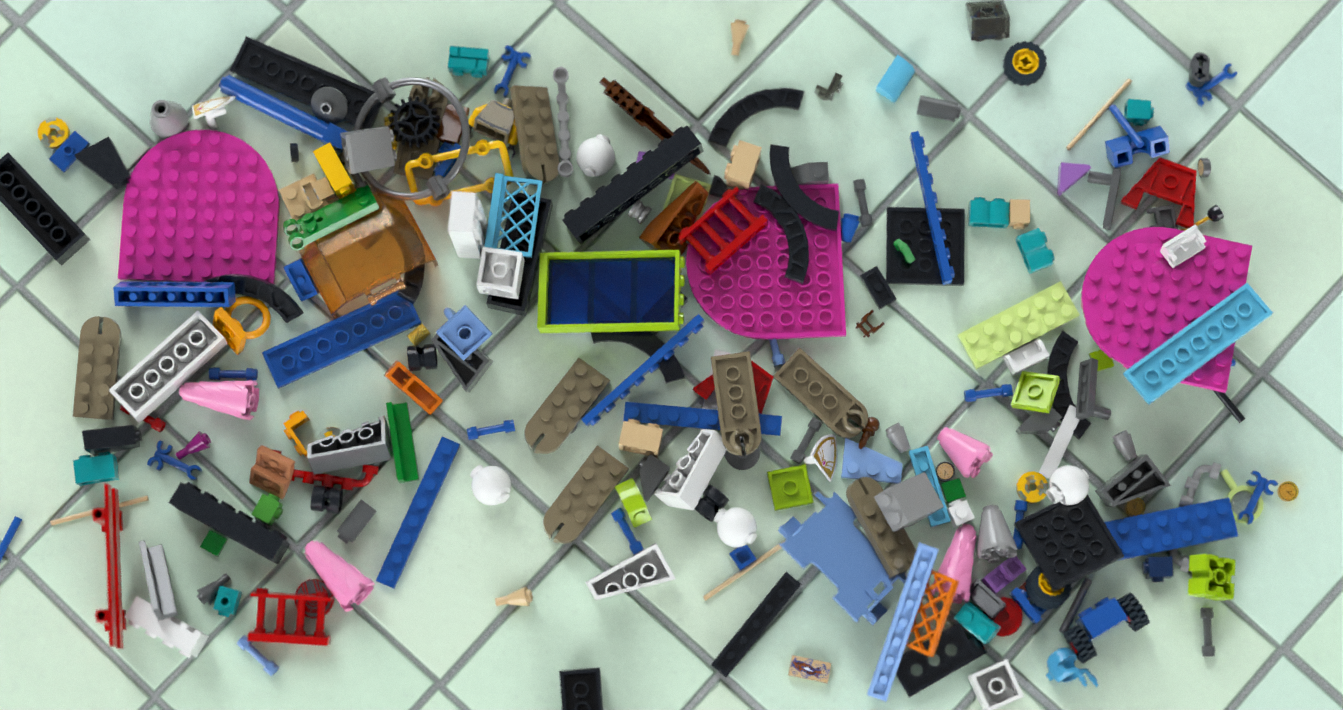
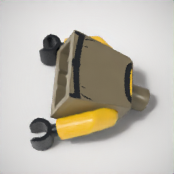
(496, 122)

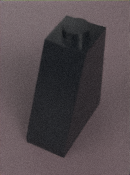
(106, 163)
(111, 439)

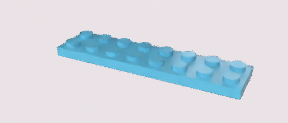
(1197, 343)

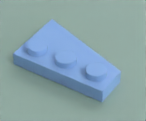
(869, 463)

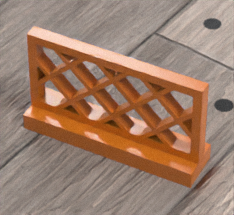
(940, 617)

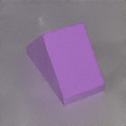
(1069, 174)

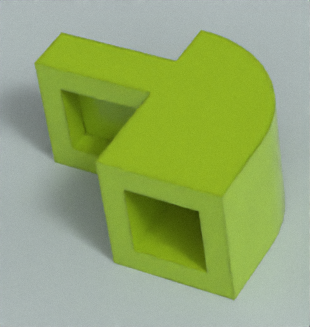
(633, 502)

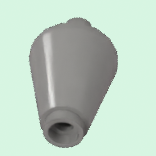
(168, 118)
(994, 536)

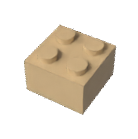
(743, 166)
(640, 438)

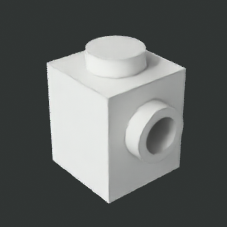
(960, 513)

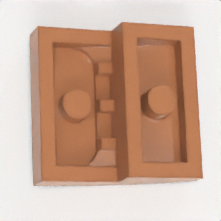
(272, 472)

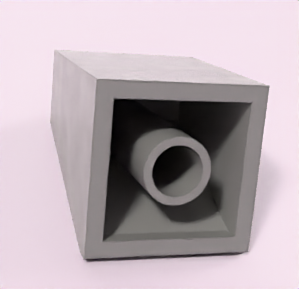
(368, 149)
(908, 502)

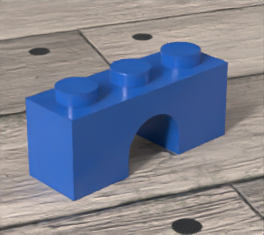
(1121, 149)

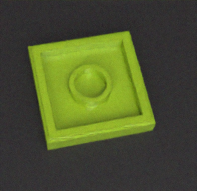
(1035, 392)
(790, 487)

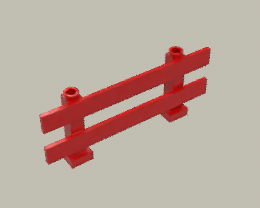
(112, 523)

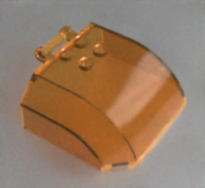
(367, 254)

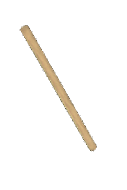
(1097, 116)
(88, 513)
(742, 572)

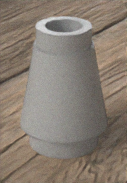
(898, 437)
(1125, 445)

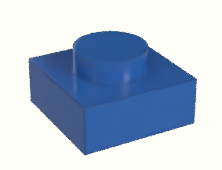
(742, 556)

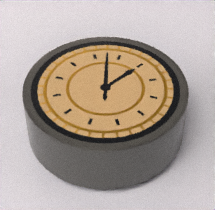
(1204, 167)
(945, 471)

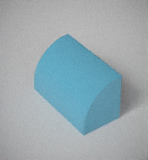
(895, 79)

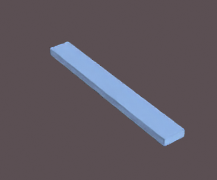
(902, 621)

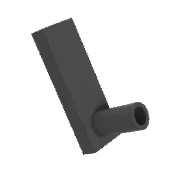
(1113, 181)
(1087, 391)

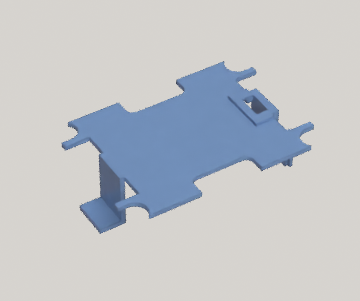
(842, 555)

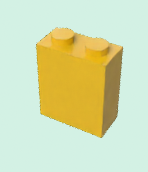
(334, 170)

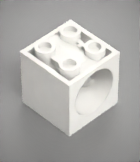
(500, 272)

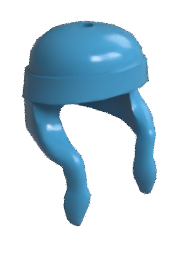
(1062, 667)

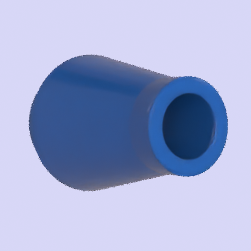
(848, 227)

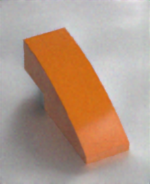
(413, 387)

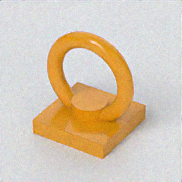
(232, 329)

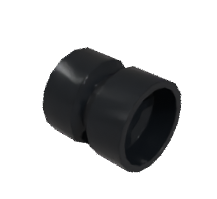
(422, 357)
(320, 496)
(711, 502)

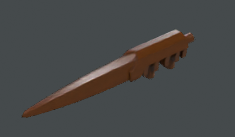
(641, 114)

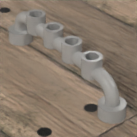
(565, 167)
(1192, 484)

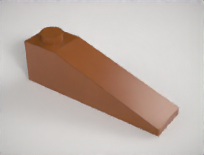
(664, 229)

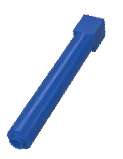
(282, 111)

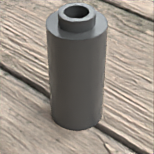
(938, 108)
(355, 522)

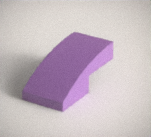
(1003, 574)

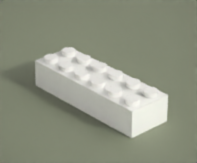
(467, 224)
(168, 366)

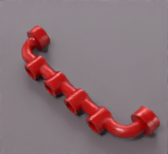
(330, 480)

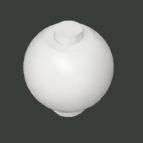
(596, 156)
(490, 484)
(1068, 485)
(736, 526)

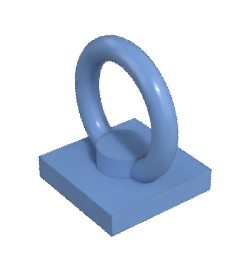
(463, 331)

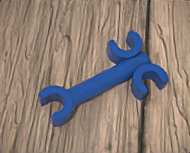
(514, 58)
(1200, 92)
(161, 456)
(1262, 485)

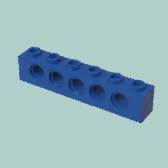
(175, 294)

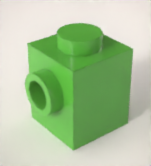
(268, 509)

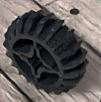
(422, 120)

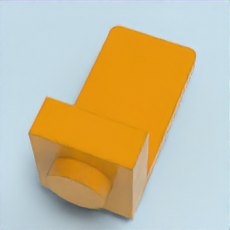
(295, 421)

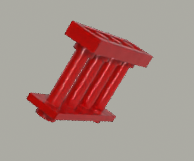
(727, 249)
(299, 635)

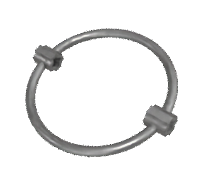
(437, 184)

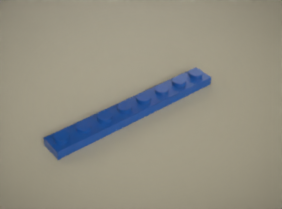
(933, 215)
(649, 365)
(690, 417)
(418, 512)

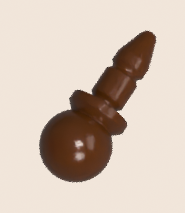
(872, 426)

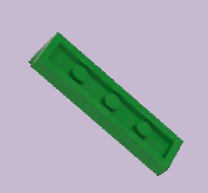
(402, 442)

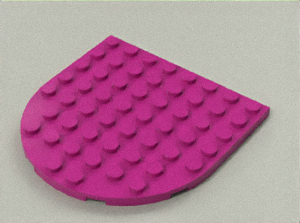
(199, 211)
(751, 288)
(1140, 301)

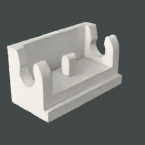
(1183, 246)
(1026, 357)

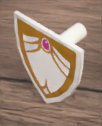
(211, 109)
(824, 455)

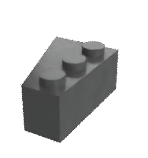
(466, 371)
(1132, 481)

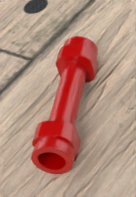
(156, 424)

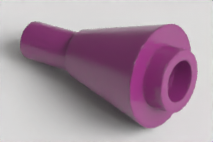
(198, 443)

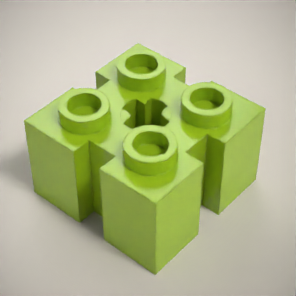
(1211, 577)

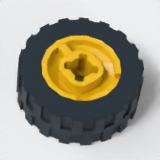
(1024, 63)
(1041, 593)

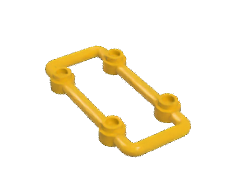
(482, 148)

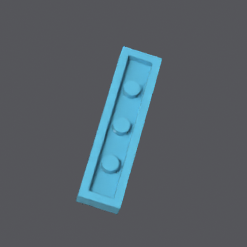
(922, 462)

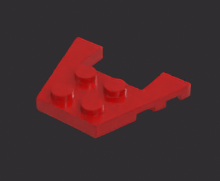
(1169, 182)
(762, 383)

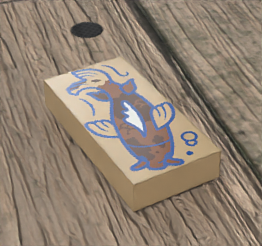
(809, 669)

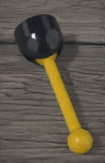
(1214, 214)

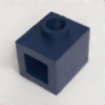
(1158, 568)

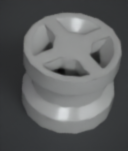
(639, 212)

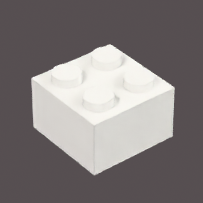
(995, 686)

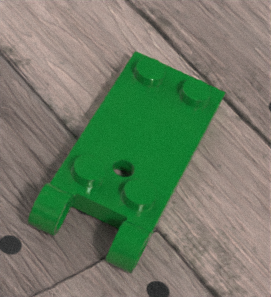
(331, 217)

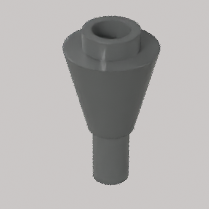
(209, 592)

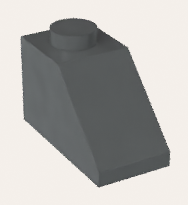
(811, 173)
(1040, 423)
(651, 475)

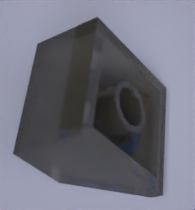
(987, 20)

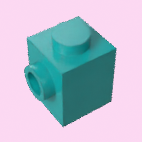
(1138, 111)
(227, 601)

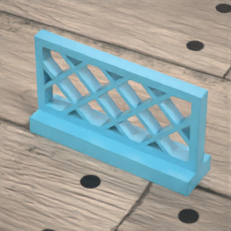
(497, 209)

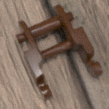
(864, 320)

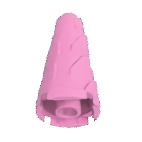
(227, 397)
(959, 563)
(341, 578)

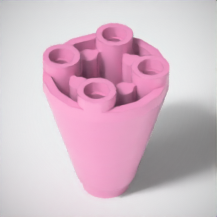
(964, 451)

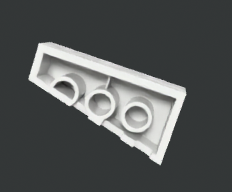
(693, 471)
(633, 573)
(171, 630)

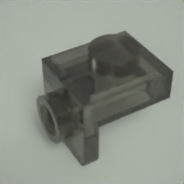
(835, 86)

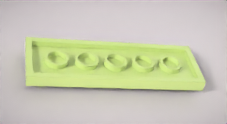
(1018, 325)

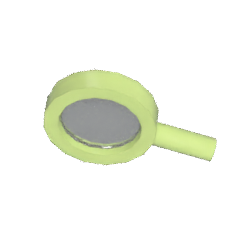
(1240, 497)

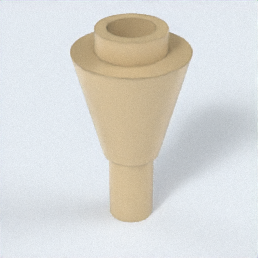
(738, 32)
(520, 597)

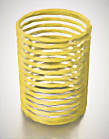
(418, 331)

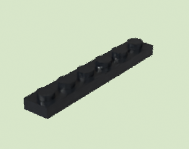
(756, 624)

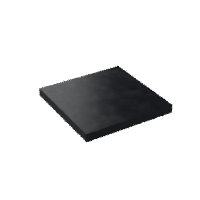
(913, 229)
(1068, 542)

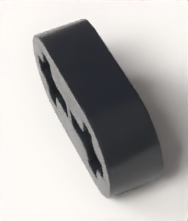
(1203, 70)

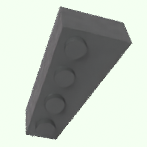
(351, 448)

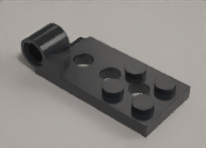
(967, 652)

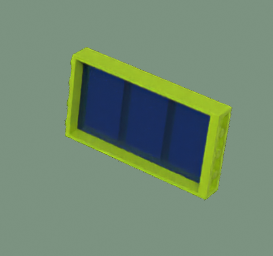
(610, 291)

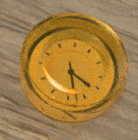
(1287, 491)
(1135, 507)

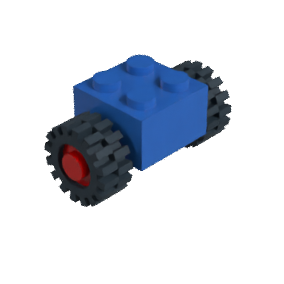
(1102, 618)

